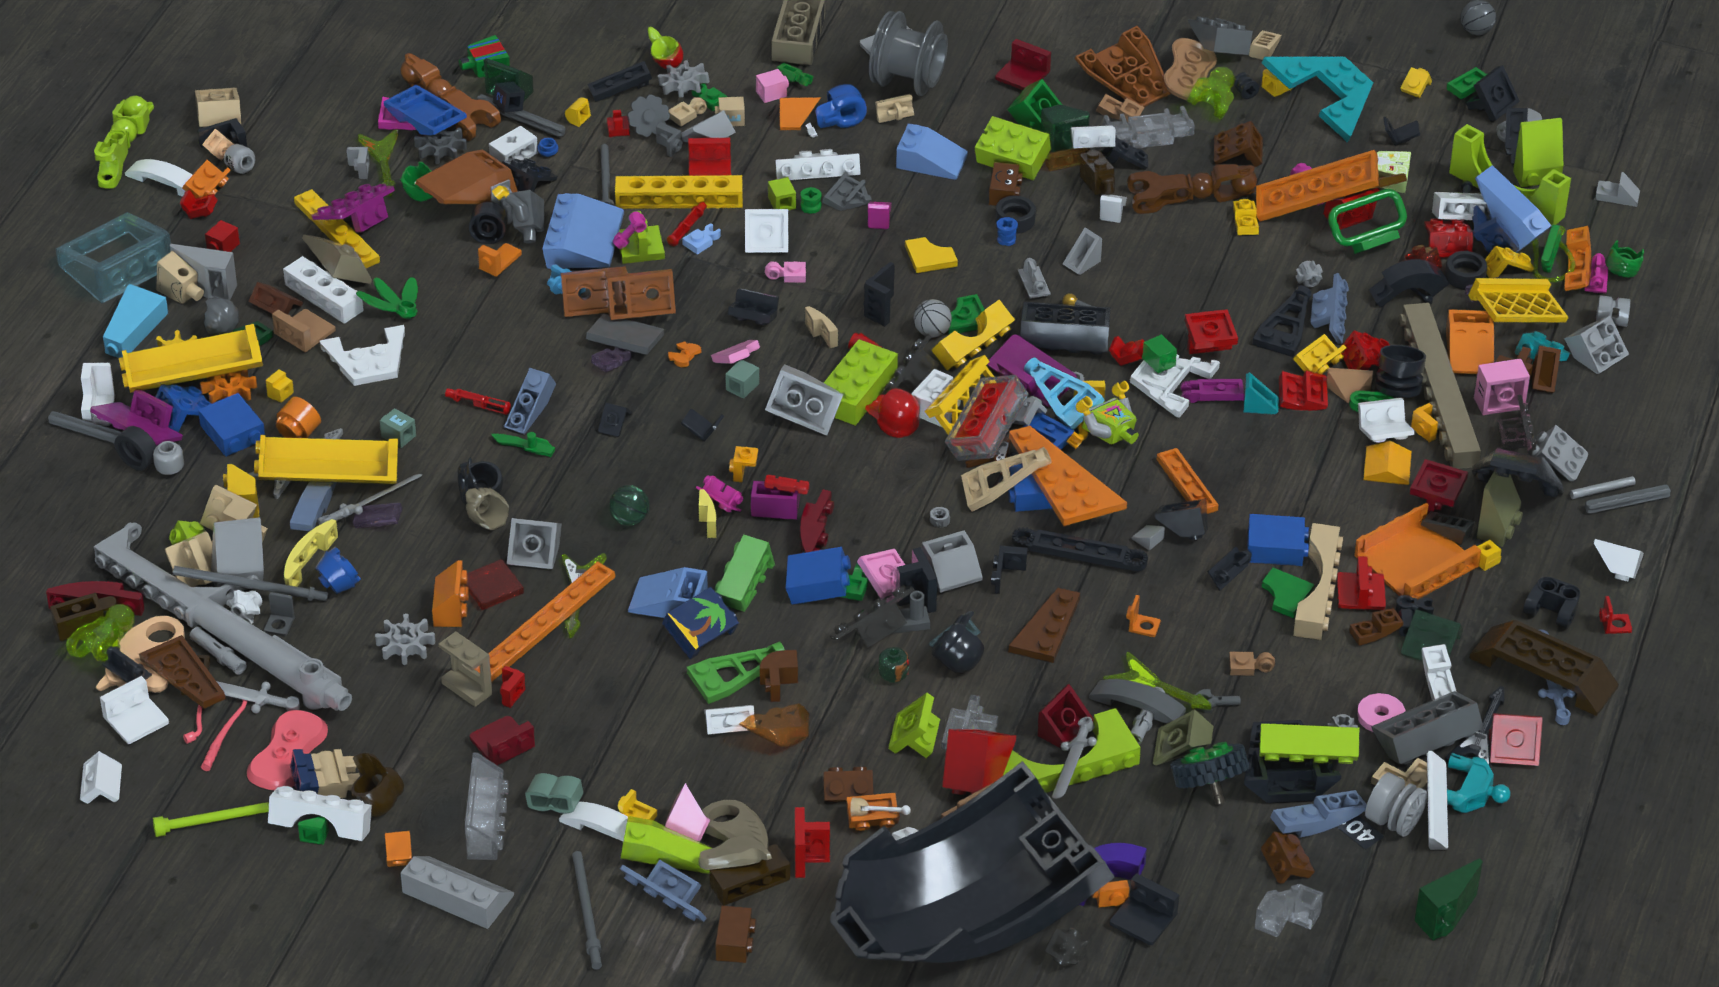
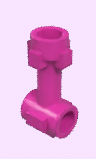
(637, 224)

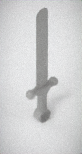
(346, 510)
(260, 697)
(1076, 747)

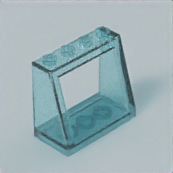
(127, 267)

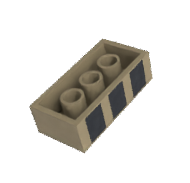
(798, 31)

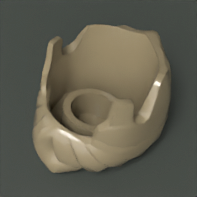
(486, 508)

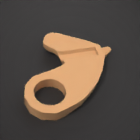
(137, 641)

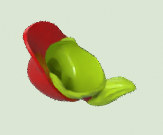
(665, 49)

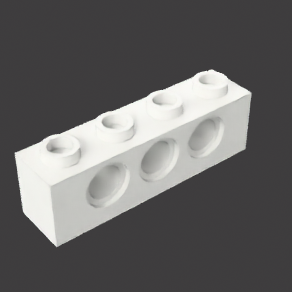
(1458, 205)
(323, 289)

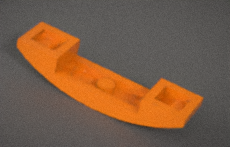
(1580, 246)

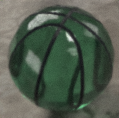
(629, 505)

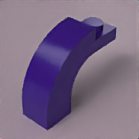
(1122, 859)

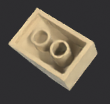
(217, 106)

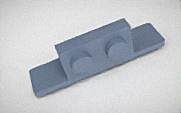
(1330, 307)
(671, 885)

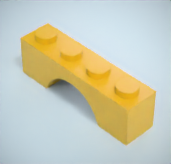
(956, 347)

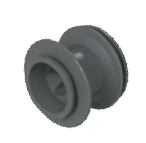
(907, 53)

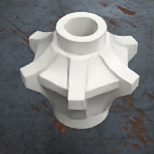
(245, 604)

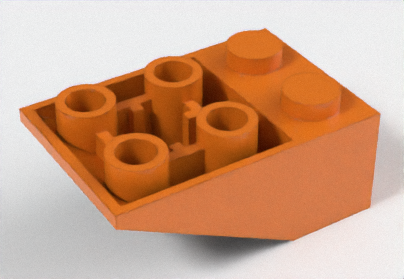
(1469, 340)

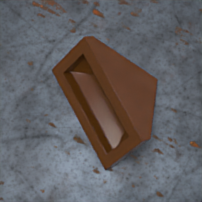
(1545, 369)

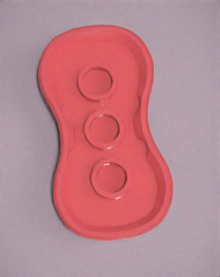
(291, 731)

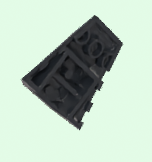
(1286, 779)

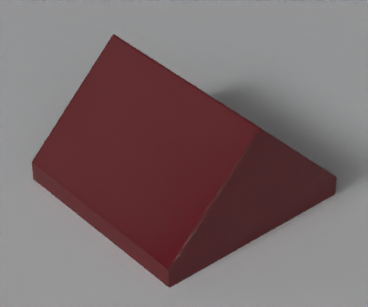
(1060, 717)

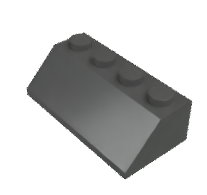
(1428, 727)

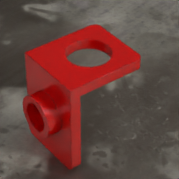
(1607, 617)

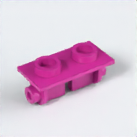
(1599, 275)
(728, 499)

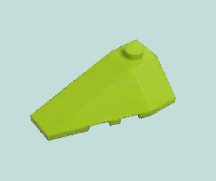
(651, 841)

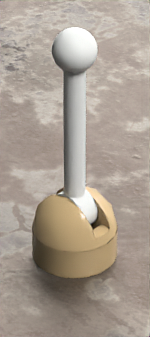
(860, 807)

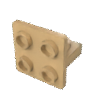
(192, 553)

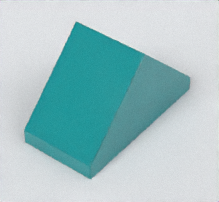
(1258, 397)

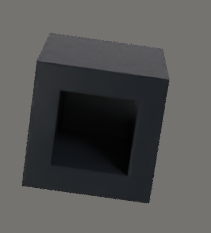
(508, 97)

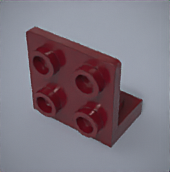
(1026, 65)

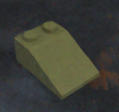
(1499, 510)

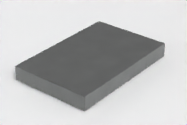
(625, 334)

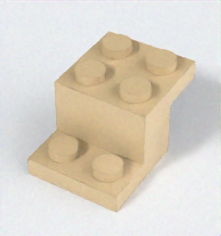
(227, 507)

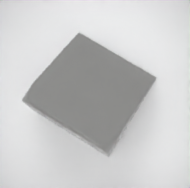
(1149, 536)

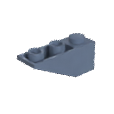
(530, 401)

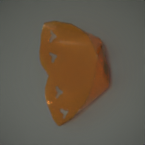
(781, 731)

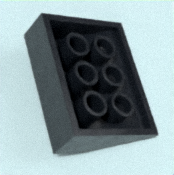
(1066, 327)

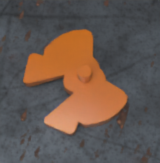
(687, 353)

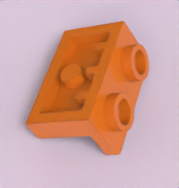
(206, 180)

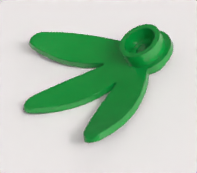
(405, 307)

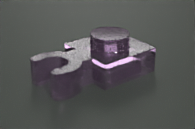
(609, 360)

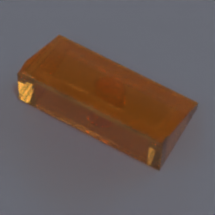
(1064, 158)

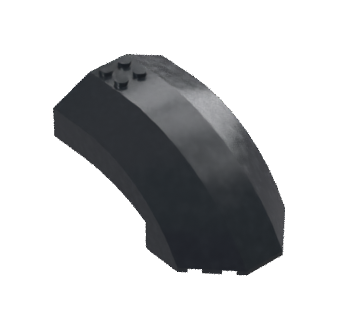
(968, 880)

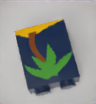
(700, 621)

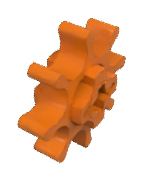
(228, 385)

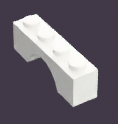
(348, 817)

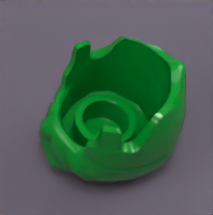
(409, 179)
(1624, 261)

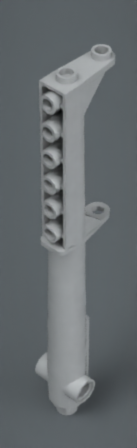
(205, 608)

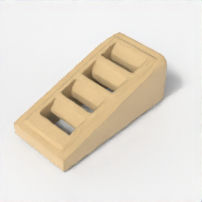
(1264, 45)

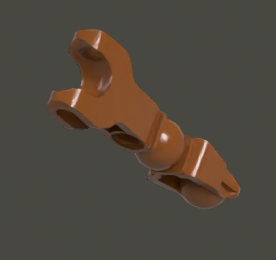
(427, 76)

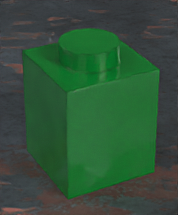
(1159, 353)

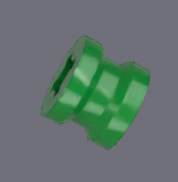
(810, 200)

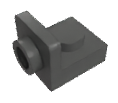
(669, 137)

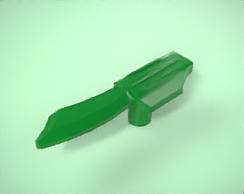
(532, 444)

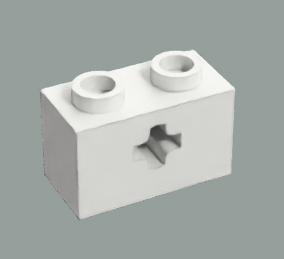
(515, 144)

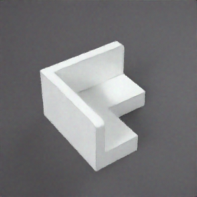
(97, 389)
(929, 391)

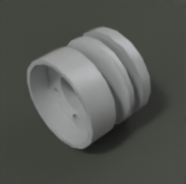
(1396, 804)

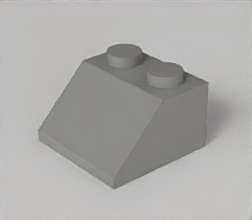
(533, 543)

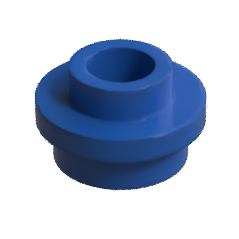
(547, 147)

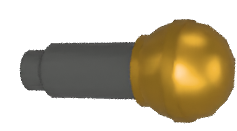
(1071, 299)

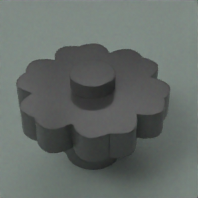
(647, 114)

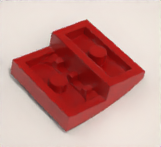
(1303, 392)

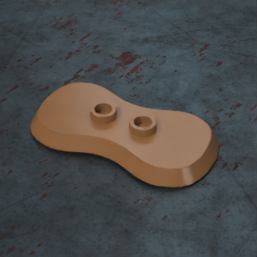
(1189, 64)

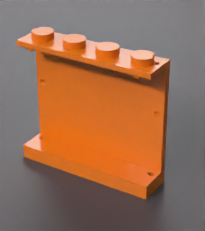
(1413, 556)

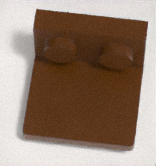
(1239, 140)

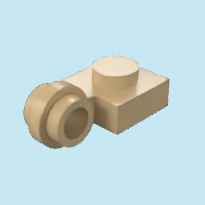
(684, 113)

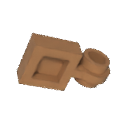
(1244, 663)

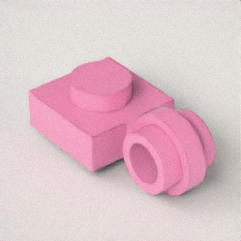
(792, 272)

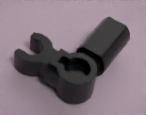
(1406, 609)

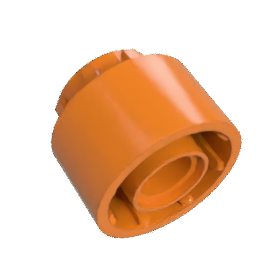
(297, 419)

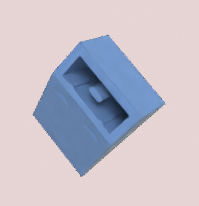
(666, 590)

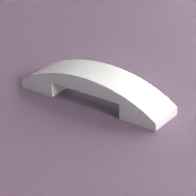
(159, 171)
(1437, 670)
(598, 818)

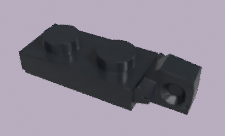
(1514, 117)

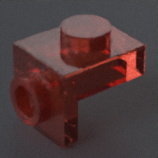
(1425, 253)

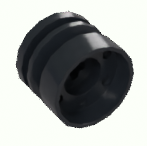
(1400, 371)

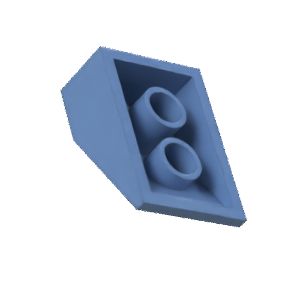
(929, 153)

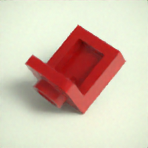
(197, 206)

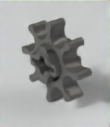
(441, 144)

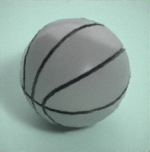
(932, 318)

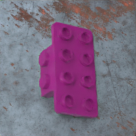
(363, 205)
(1012, 359)
(145, 412)

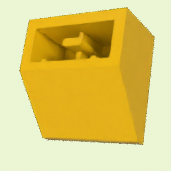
(242, 485)

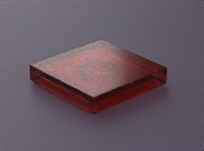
(493, 584)

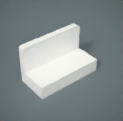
(727, 719)
(102, 777)

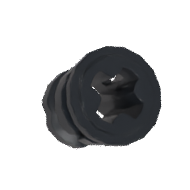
(1246, 85)

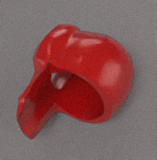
(896, 412)

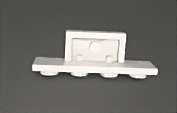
(818, 165)

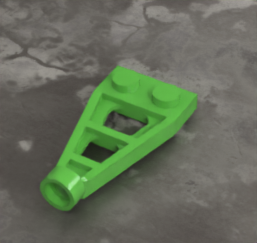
(711, 685)

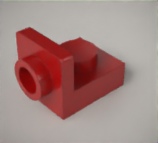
(1126, 352)
(512, 686)

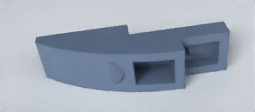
(1320, 816)

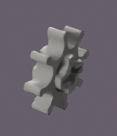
(683, 78)
(405, 639)

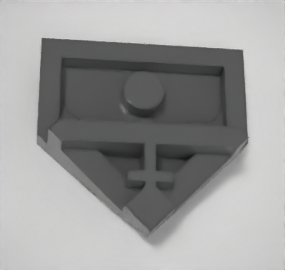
(847, 194)

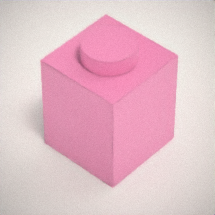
(771, 85)

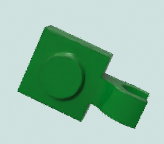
(857, 585)

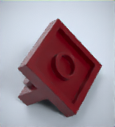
(1438, 484)

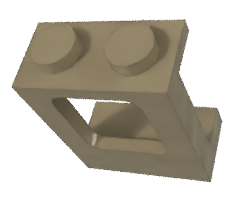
(463, 677)

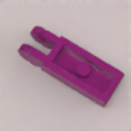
(1212, 390)

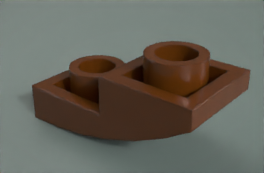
(1381, 625)

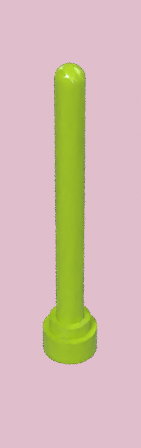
(164, 825)

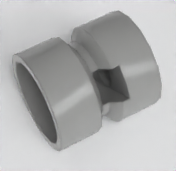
(1606, 306)

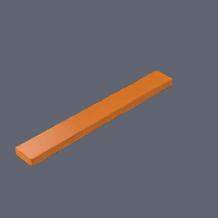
(548, 618)

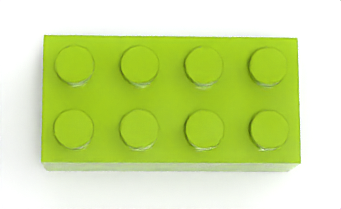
(861, 378)

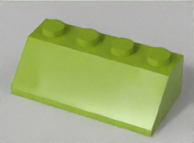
(1309, 742)

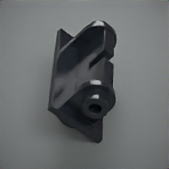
(1229, 567)
(124, 666)

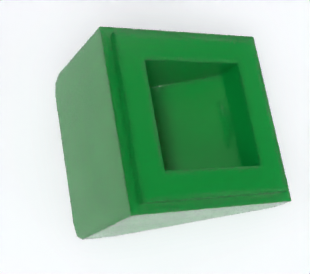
(313, 830)

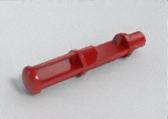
(685, 225)
(478, 400)

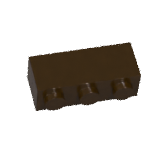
(742, 881)

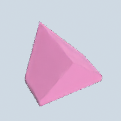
(687, 816)

